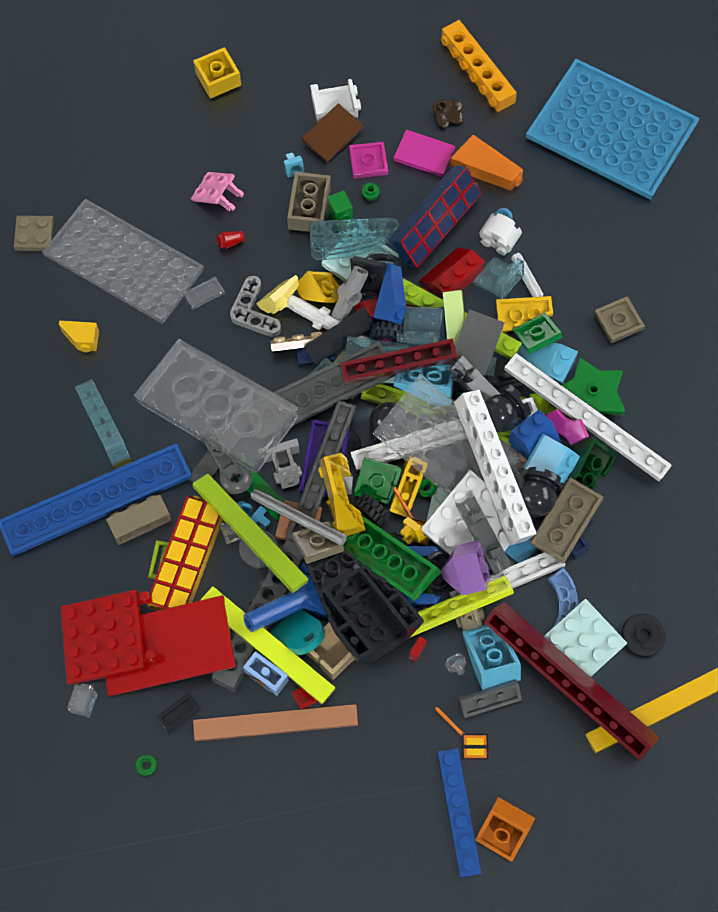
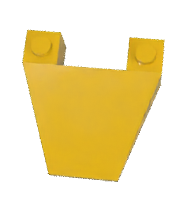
(346, 517)

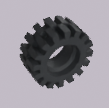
(371, 509)

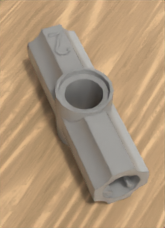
(349, 293)

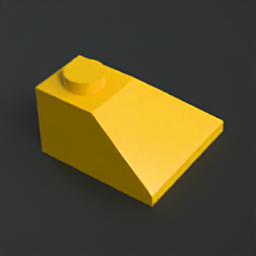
(318, 287)

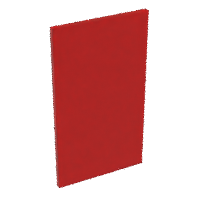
(189, 643)

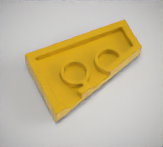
(520, 310)

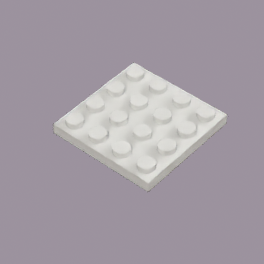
(446, 525)

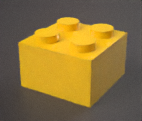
(217, 72)

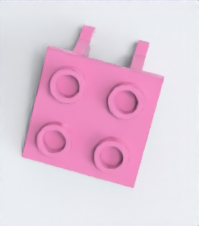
(212, 188)

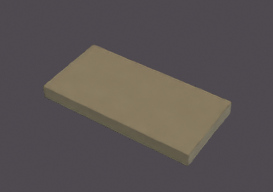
(567, 520)

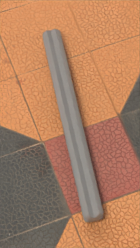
(298, 516)

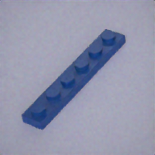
(459, 813)

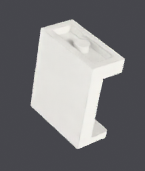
(327, 99)

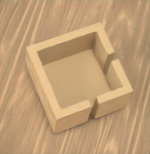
(331, 654)

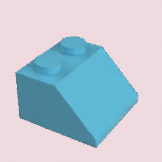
(554, 457)

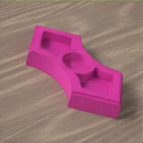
(571, 429)

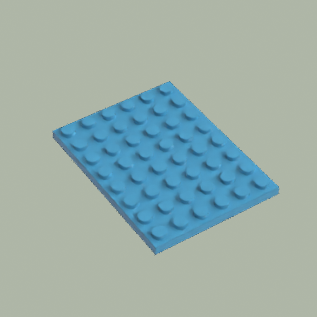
(612, 128)

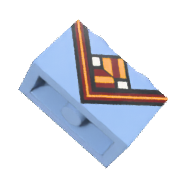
(265, 674)

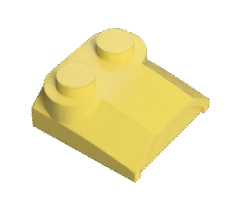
(278, 297)

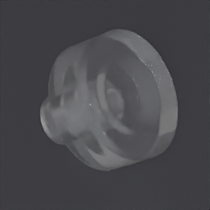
(456, 664)

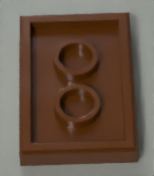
(332, 133)

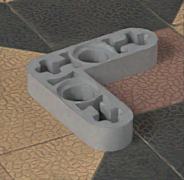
(246, 309)

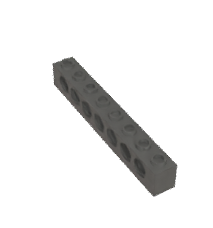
(231, 678)

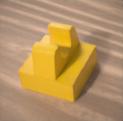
(411, 531)

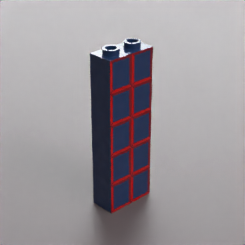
(435, 216)

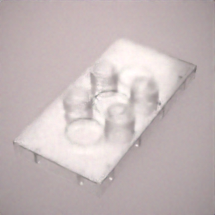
(217, 405)

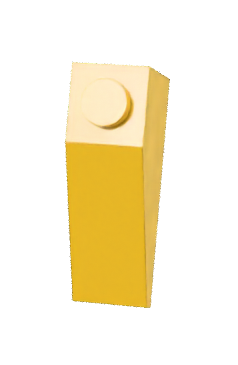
(407, 487)

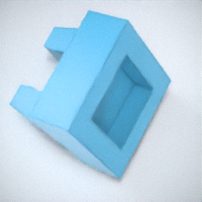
(293, 164)

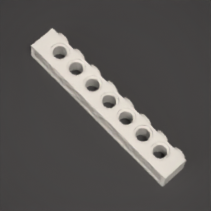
(494, 467)

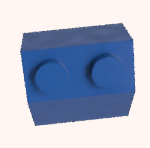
(528, 433)

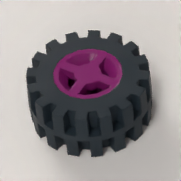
(386, 331)

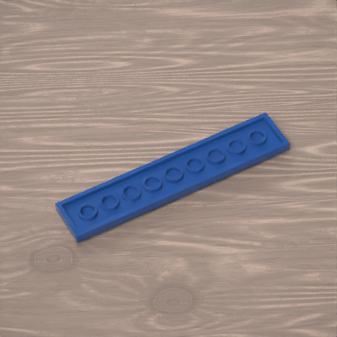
(94, 499)

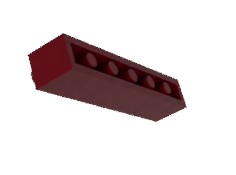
(398, 361)

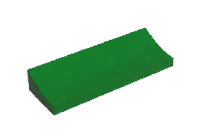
(391, 560)

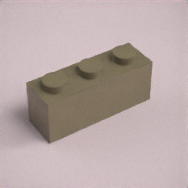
(138, 519)

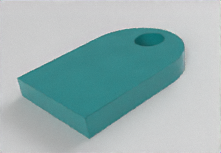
(297, 632)

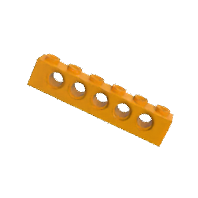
(478, 66)

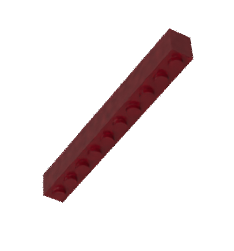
(572, 680)

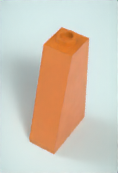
(487, 164)

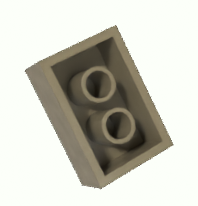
(308, 200)

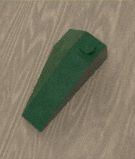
(593, 462)

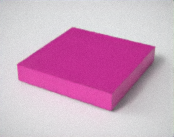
(368, 160)

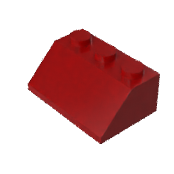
(453, 272)

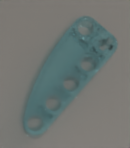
(347, 242)
(102, 422)

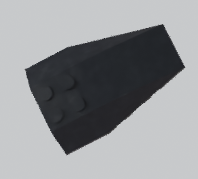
(362, 607)

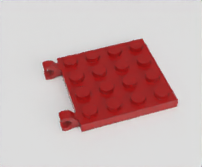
(105, 637)

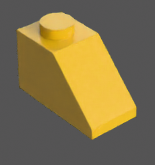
(81, 334)

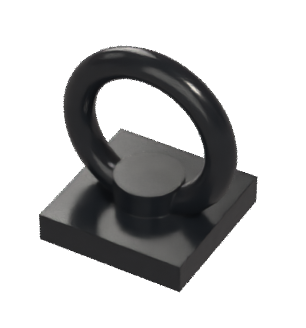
(376, 270)

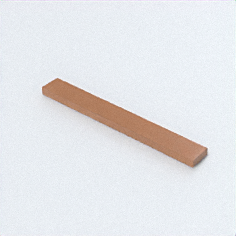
(275, 722)

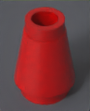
(229, 239)

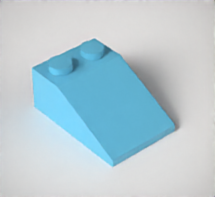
(553, 360)
(436, 375)
(491, 657)

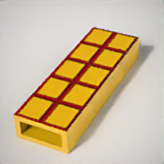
(186, 555)

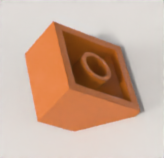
(505, 829)

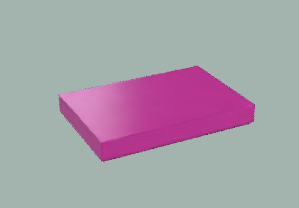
(424, 153)

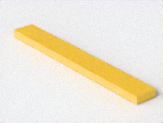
(662, 707)

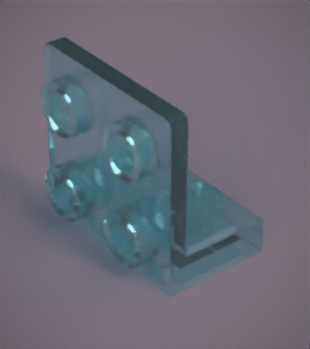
(500, 277)
(421, 326)

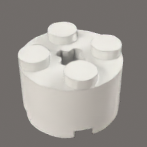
(500, 233)

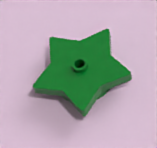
(597, 388)

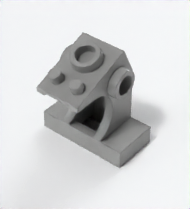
(282, 455)

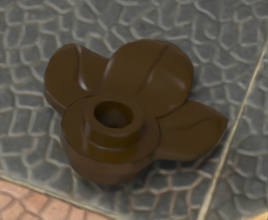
(449, 112)

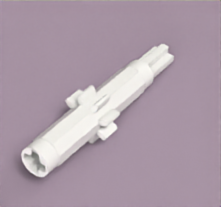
(319, 317)

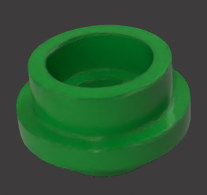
(370, 195)
(423, 485)
(143, 759)

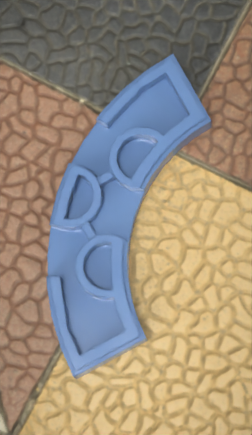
(565, 593)

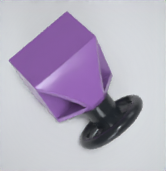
(464, 569)

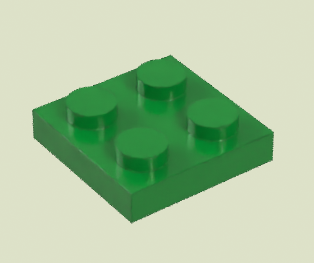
(537, 333)
(377, 480)

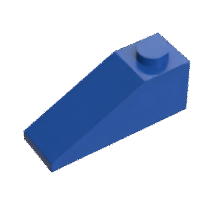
(391, 299)

